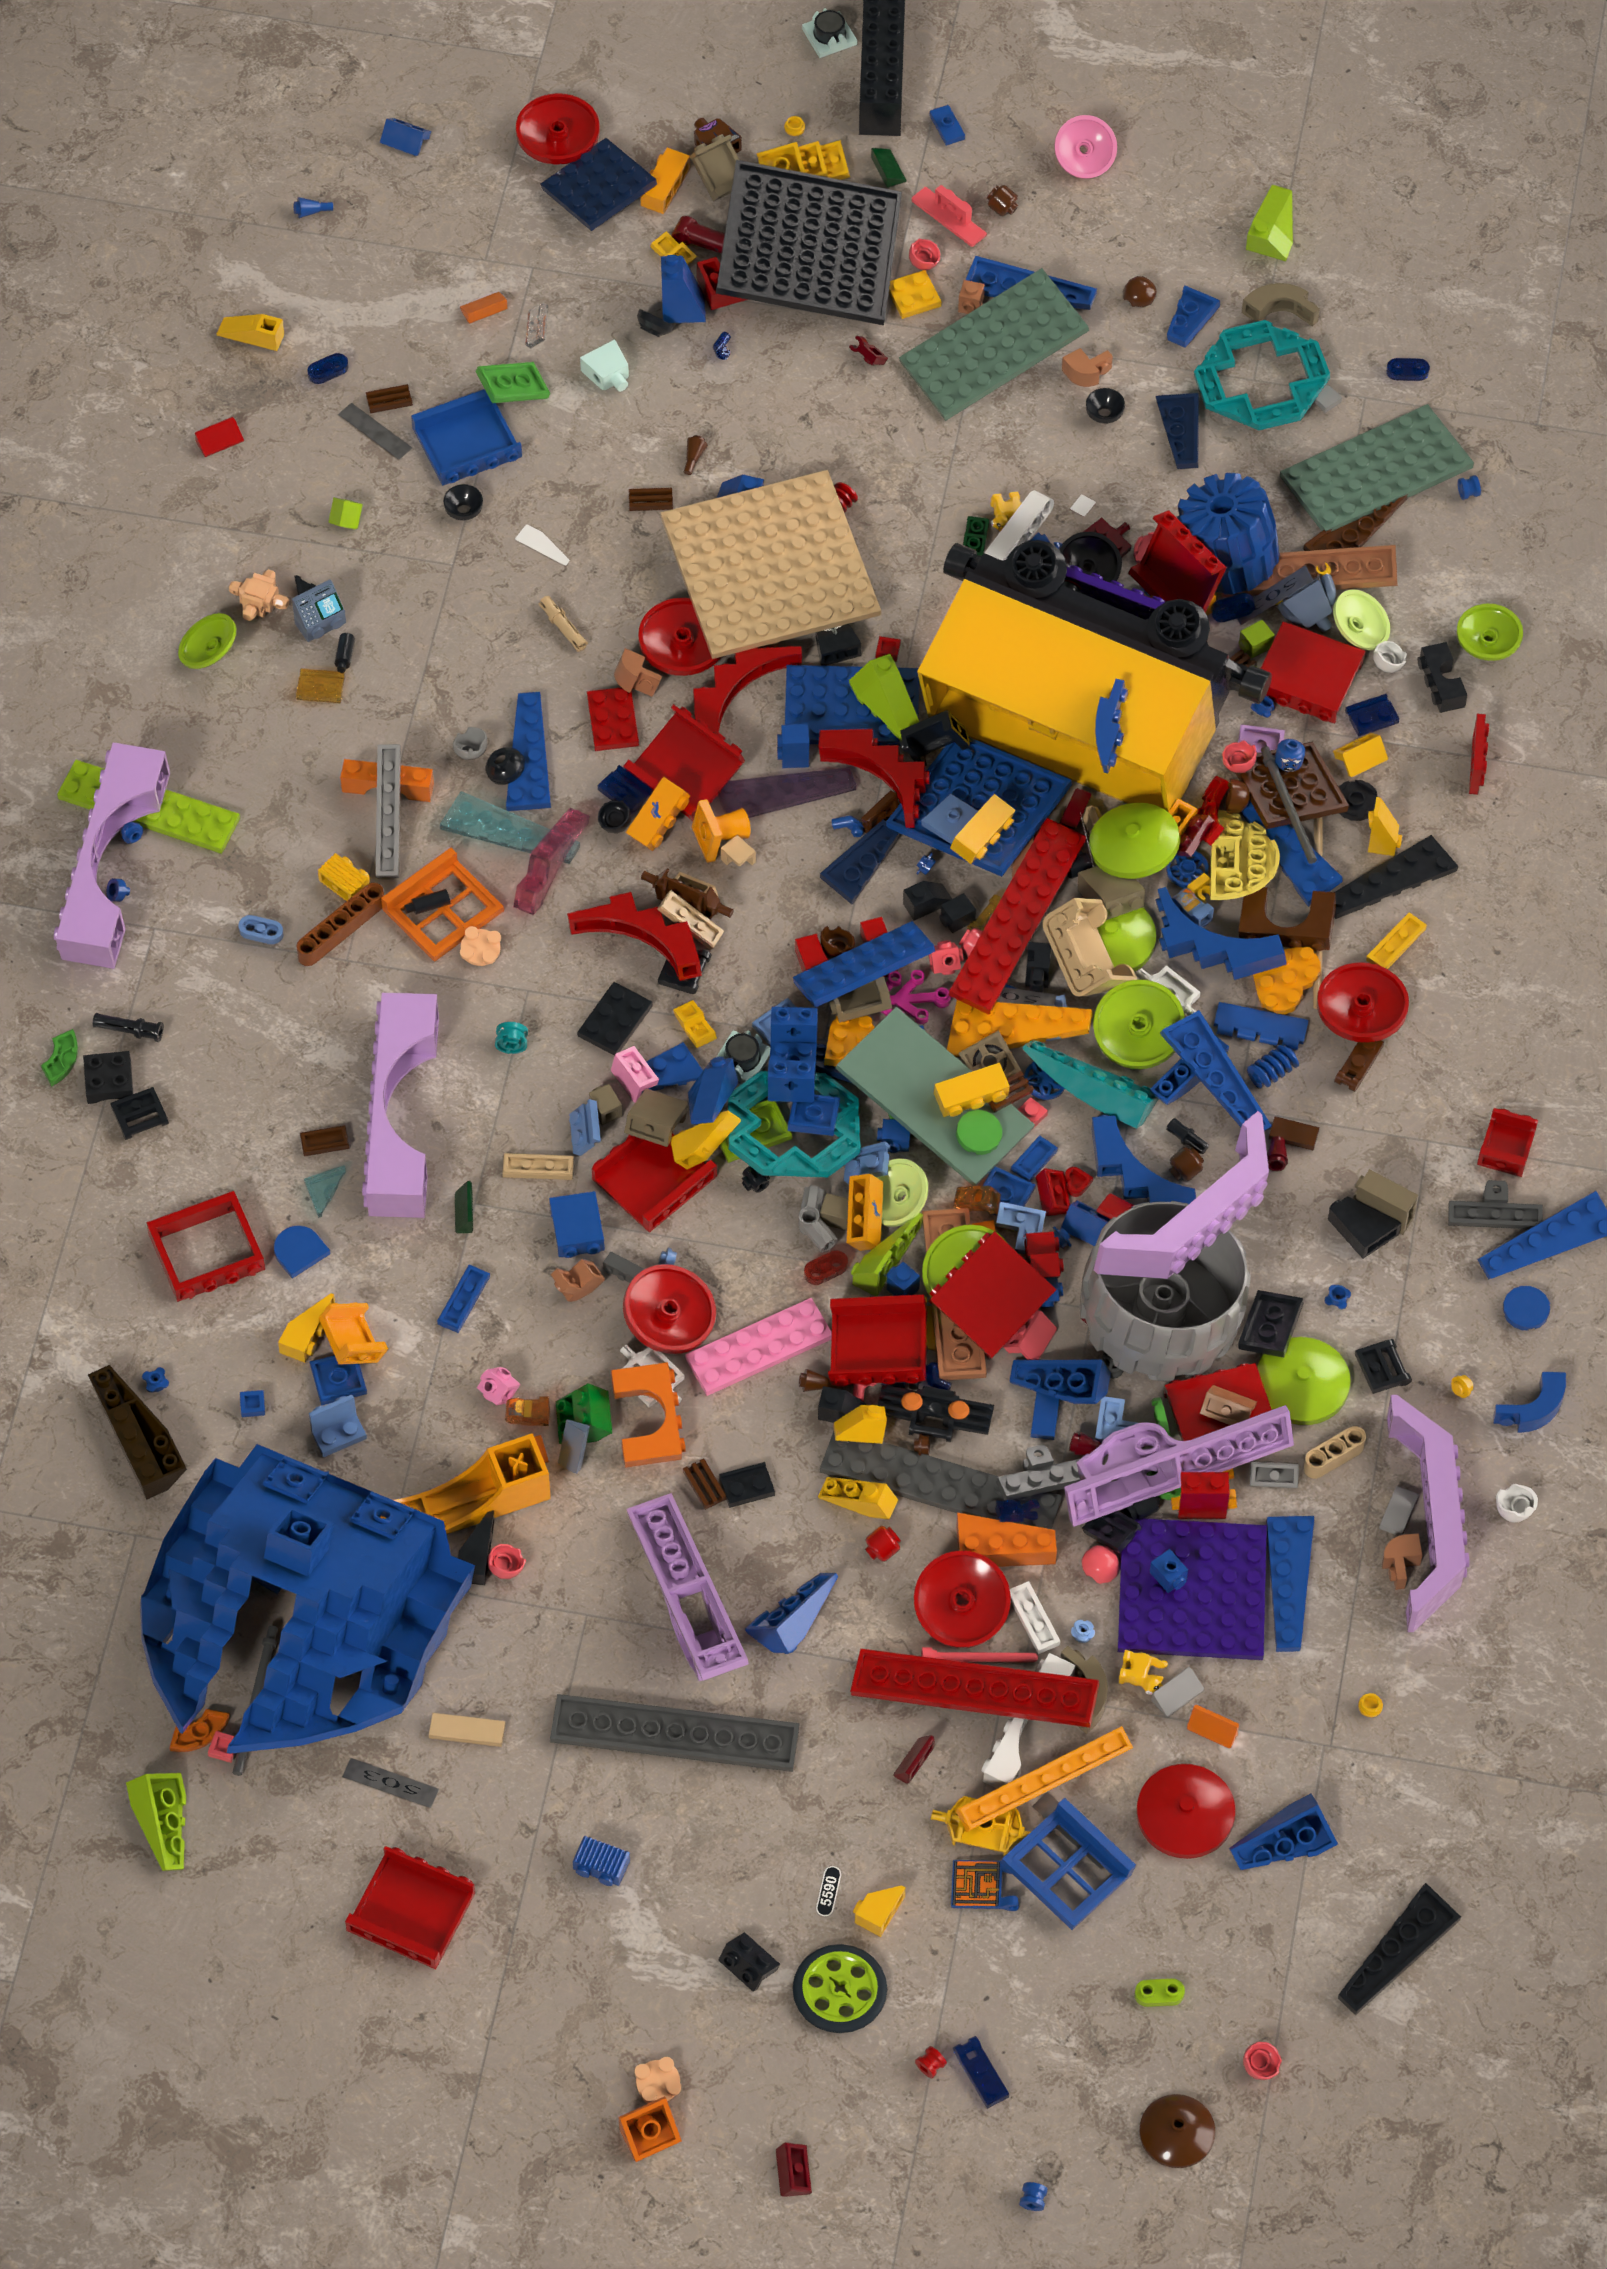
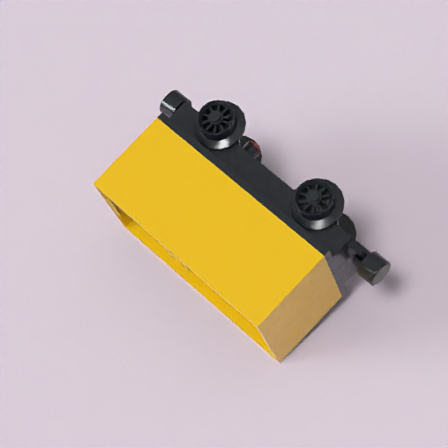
(1033, 656)

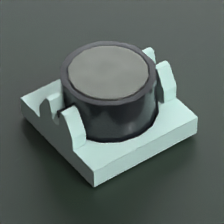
(830, 33)
(746, 1054)

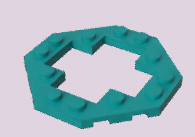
(1239, 407)
(794, 1161)

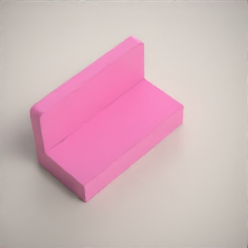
(633, 1072)

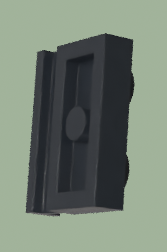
(747, 1484)
(1112, 1530)

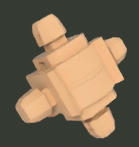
(259, 595)

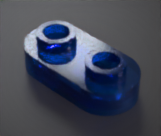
(325, 368)
(1408, 369)
(1232, 607)

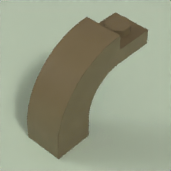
(1280, 298)
(1092, 1670)

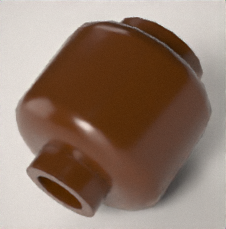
(1002, 200)
(1186, 1164)

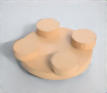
(480, 946)
(657, 2080)

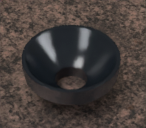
(653, 324)
(1105, 399)
(463, 495)
(509, 769)

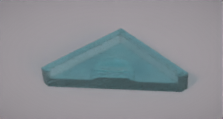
(322, 1187)

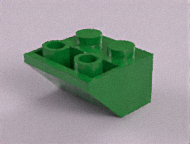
(587, 1406)

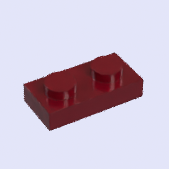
(1194, 834)

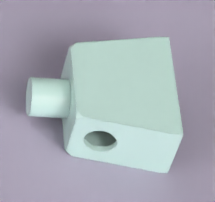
(606, 367)

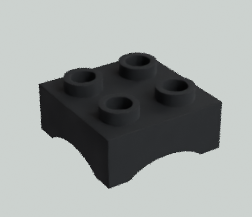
(107, 1076)

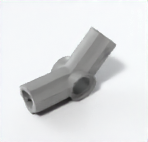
(816, 1230)

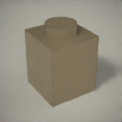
(607, 1103)
(835, 1211)

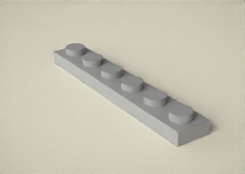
(388, 810)

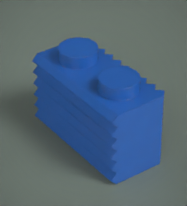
(601, 1861)

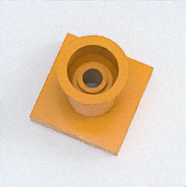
(712, 830)

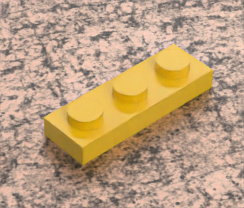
(1397, 941)

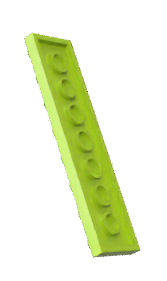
(178, 816)

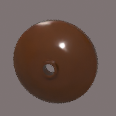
(1174, 2145)

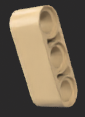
(1340, 1443)

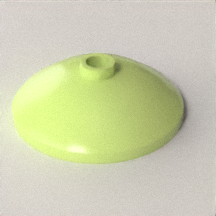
(1361, 619)
(903, 1179)

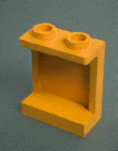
(350, 1334)

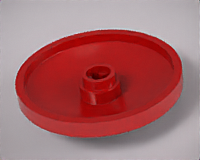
(557, 128)
(673, 639)
(1362, 1002)
(669, 1309)
(962, 1599)
(1185, 1811)

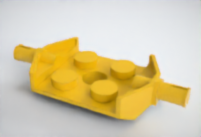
(1000, 1836)

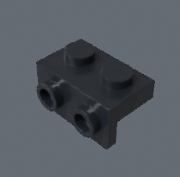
(748, 1961)

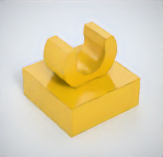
(1200, 886)

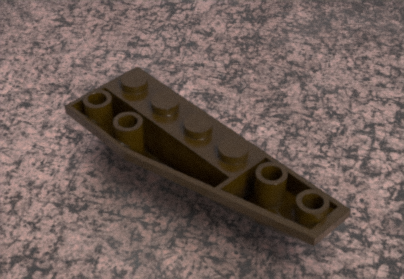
(140, 1434)

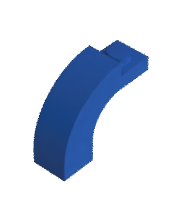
(1540, 1411)

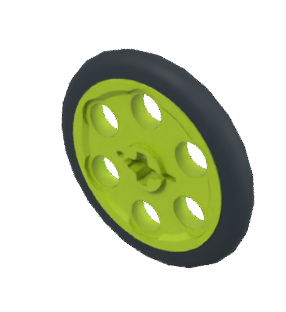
(830, 2019)

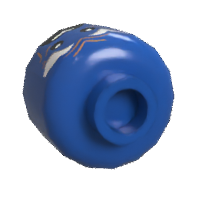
(1290, 755)

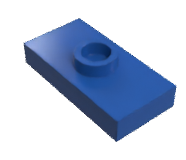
(947, 125)

